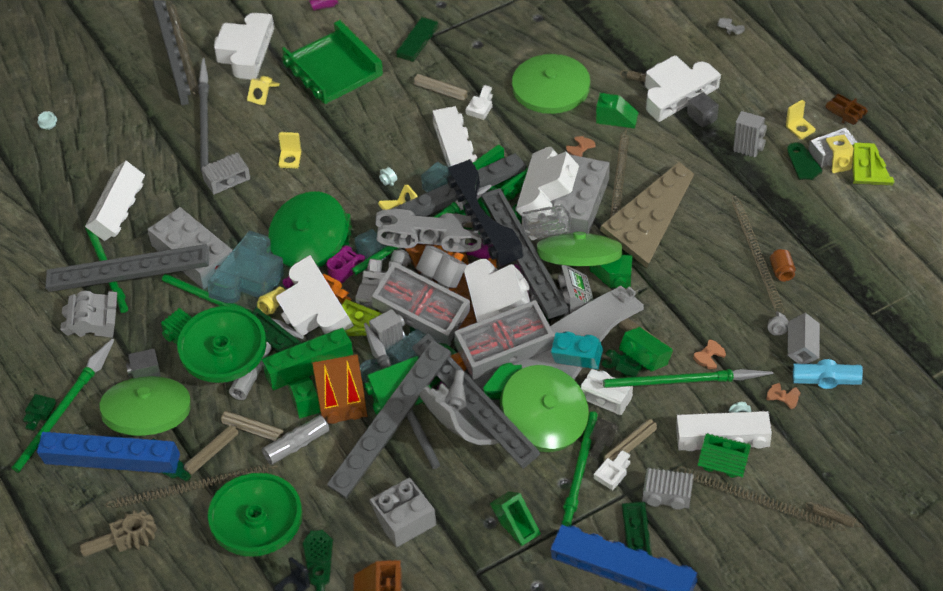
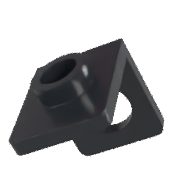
(298, 576)

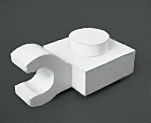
(480, 106)
(614, 471)

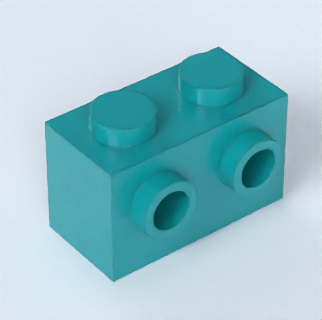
(577, 350)

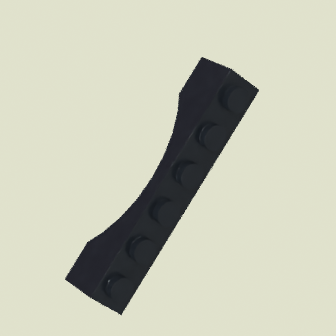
(501, 240)

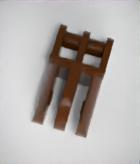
(846, 109)

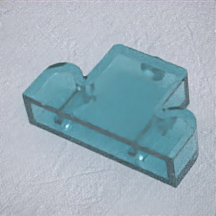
(247, 270)

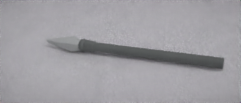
(203, 88)
(379, 353)

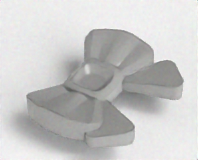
(726, 23)

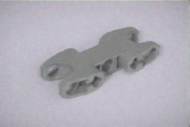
(411, 229)

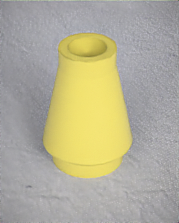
(268, 303)

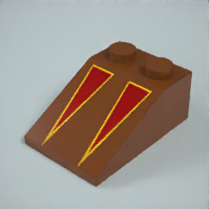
(340, 389)

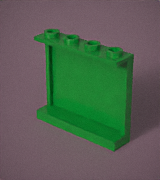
(334, 64)

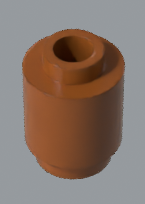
(782, 265)

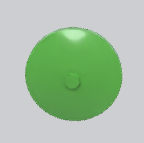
(551, 83)
(579, 249)
(145, 405)
(545, 407)

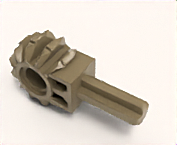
(124, 534)

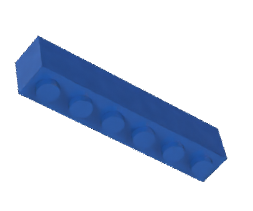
(108, 452)
(620, 563)

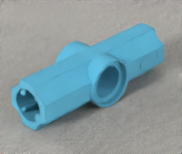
(827, 374)

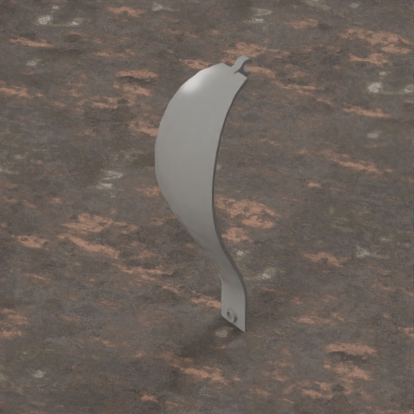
(593, 319)

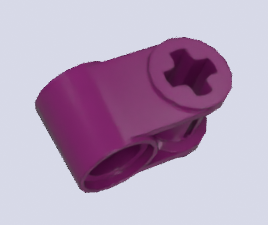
(341, 264)

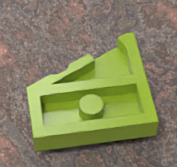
(869, 166)
(358, 315)

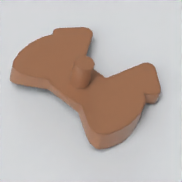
(584, 144)
(704, 357)
(790, 398)

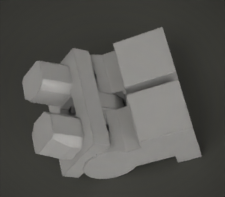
(369, 285)
(90, 313)

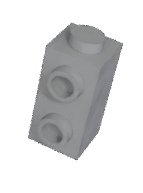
(803, 339)

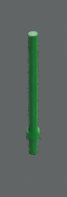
(113, 285)
(571, 502)

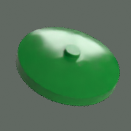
(308, 226)
(222, 344)
(255, 514)

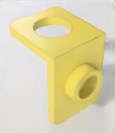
(262, 83)
(796, 119)
(290, 147)
(842, 154)
(386, 205)

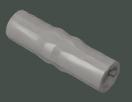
(242, 386)
(296, 439)

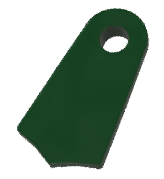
(803, 162)

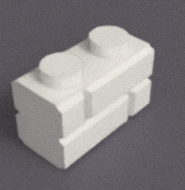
(611, 399)

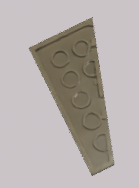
(646, 218)

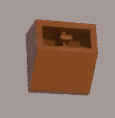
(379, 577)

